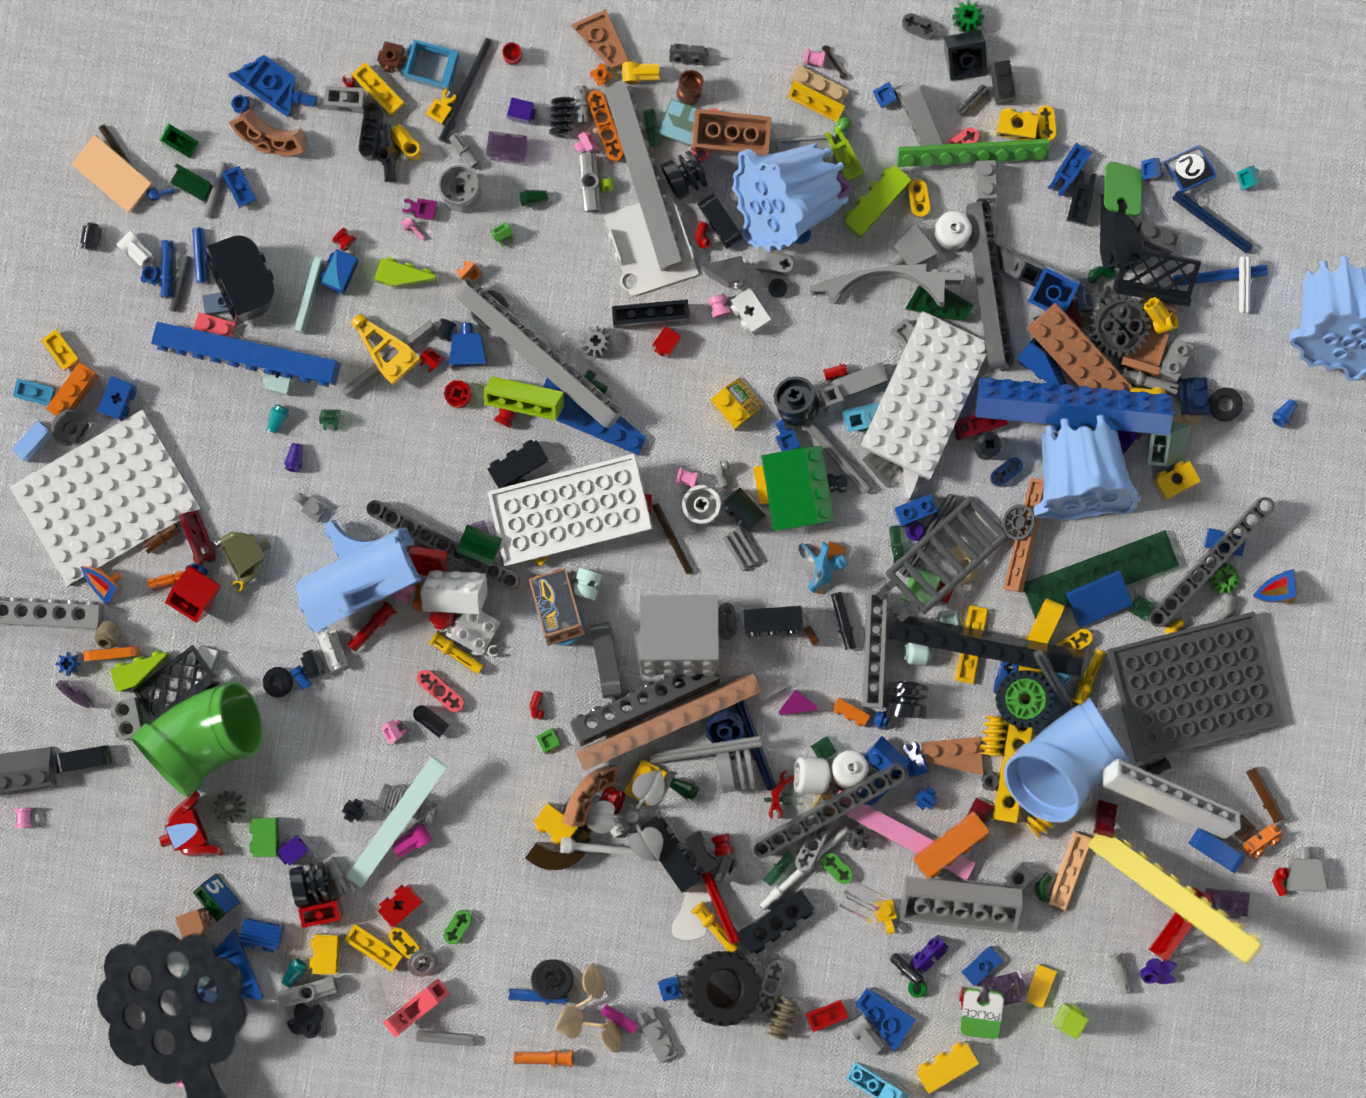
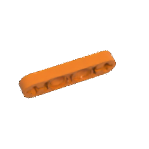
(606, 126)

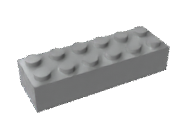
(961, 904)

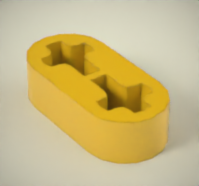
(1050, 122)
(407, 939)

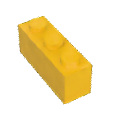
(946, 1066)

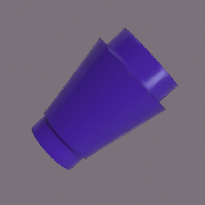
(294, 458)

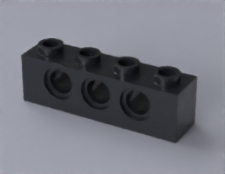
(748, 934)

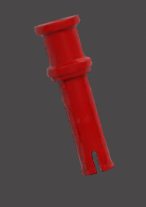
(378, 619)

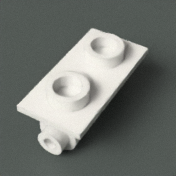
(332, 650)

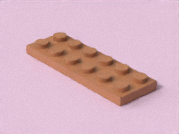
(1075, 351)

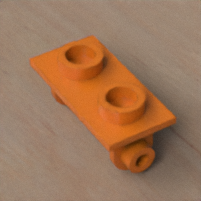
(1269, 838)

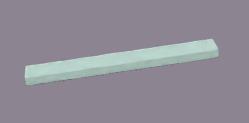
(396, 821)

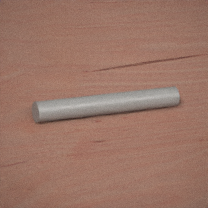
(215, 190)

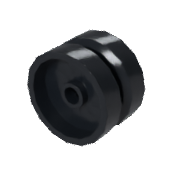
(796, 401)

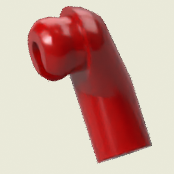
(1278, 880)

